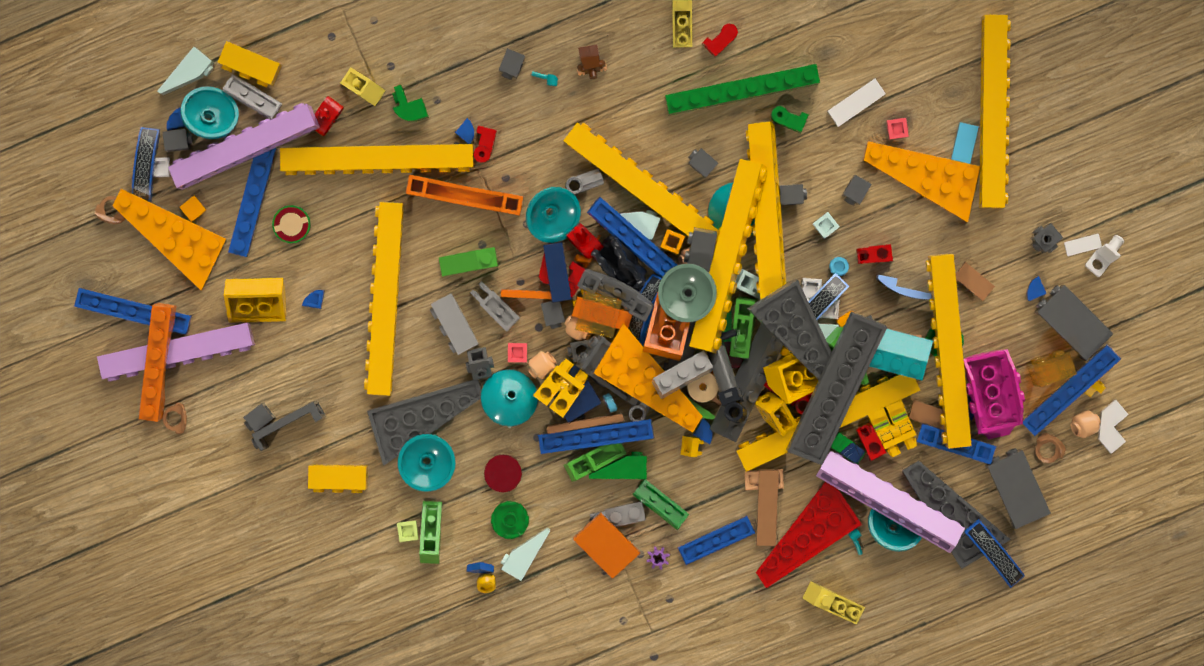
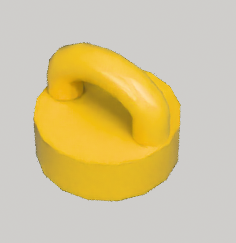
(486, 583)

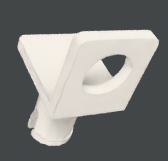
(1106, 255)

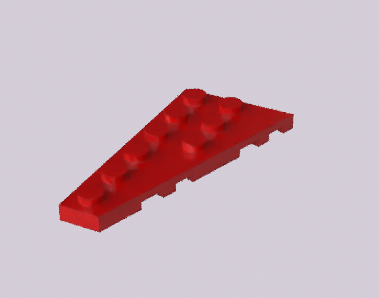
(816, 528)

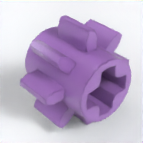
(659, 563)

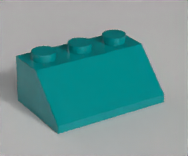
(902, 354)

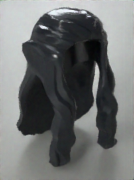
(620, 263)

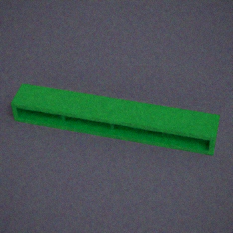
(742, 89)

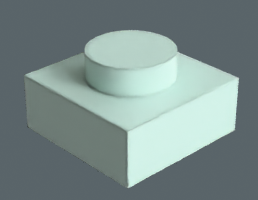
(825, 225)

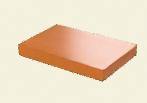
(606, 545)

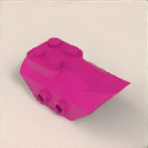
(994, 392)

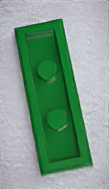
(660, 504)

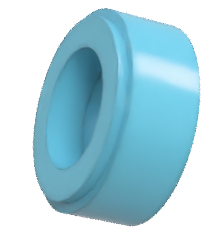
(839, 266)
(610, 403)

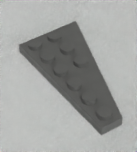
(793, 323)
(419, 415)
(945, 500)

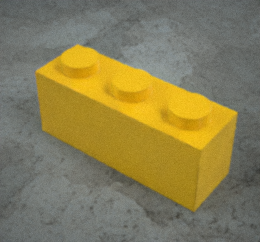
(249, 64)
(338, 478)

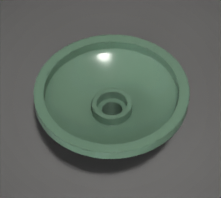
(673, 297)

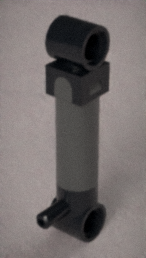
(729, 393)

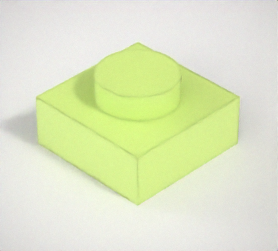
(407, 531)

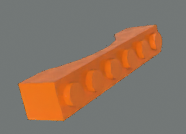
(464, 195)
(153, 386)

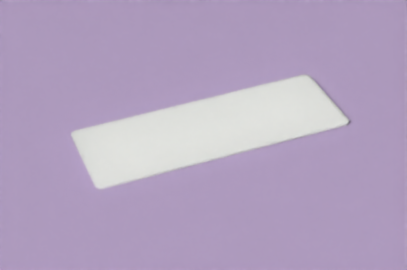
(1082, 244)

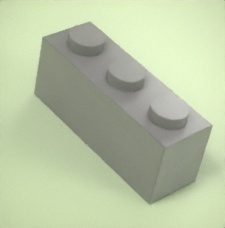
(453, 324)
(682, 374)

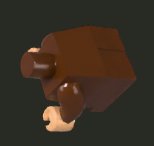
(590, 61)

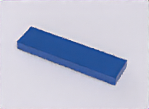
(716, 540)

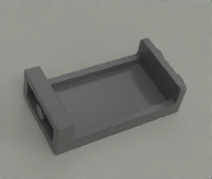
(1073, 321)
(591, 358)
(259, 437)
(1018, 488)

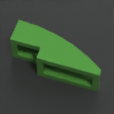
(593, 460)

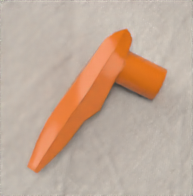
(582, 259)

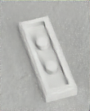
(856, 102)

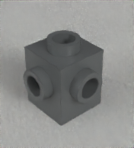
(1051, 235)
(479, 363)

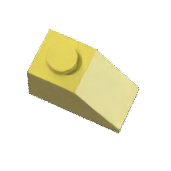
(362, 86)

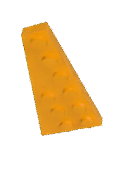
(935, 178)
(179, 240)
(633, 373)

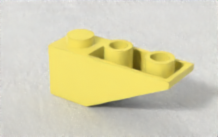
(682, 23)
(833, 602)

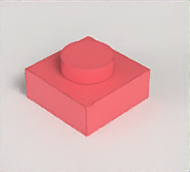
(897, 128)
(517, 352)

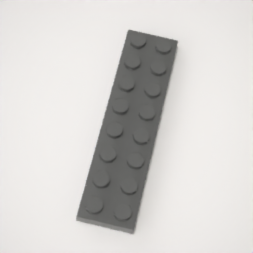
(836, 388)

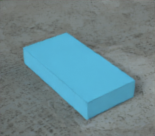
(964, 143)

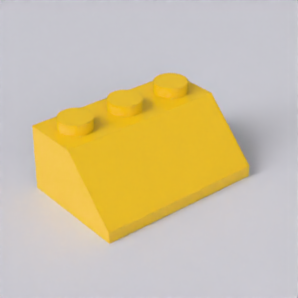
(255, 300)
(790, 379)

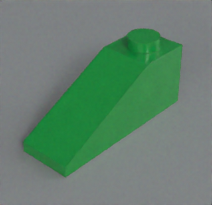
(627, 467)

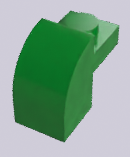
(409, 111)

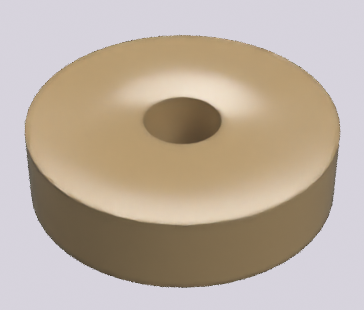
(703, 395)

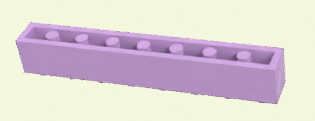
(244, 146)
(179, 350)
(890, 501)

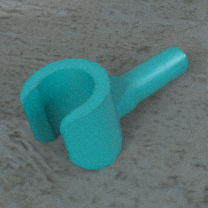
(552, 80)
(854, 535)

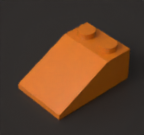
(665, 335)

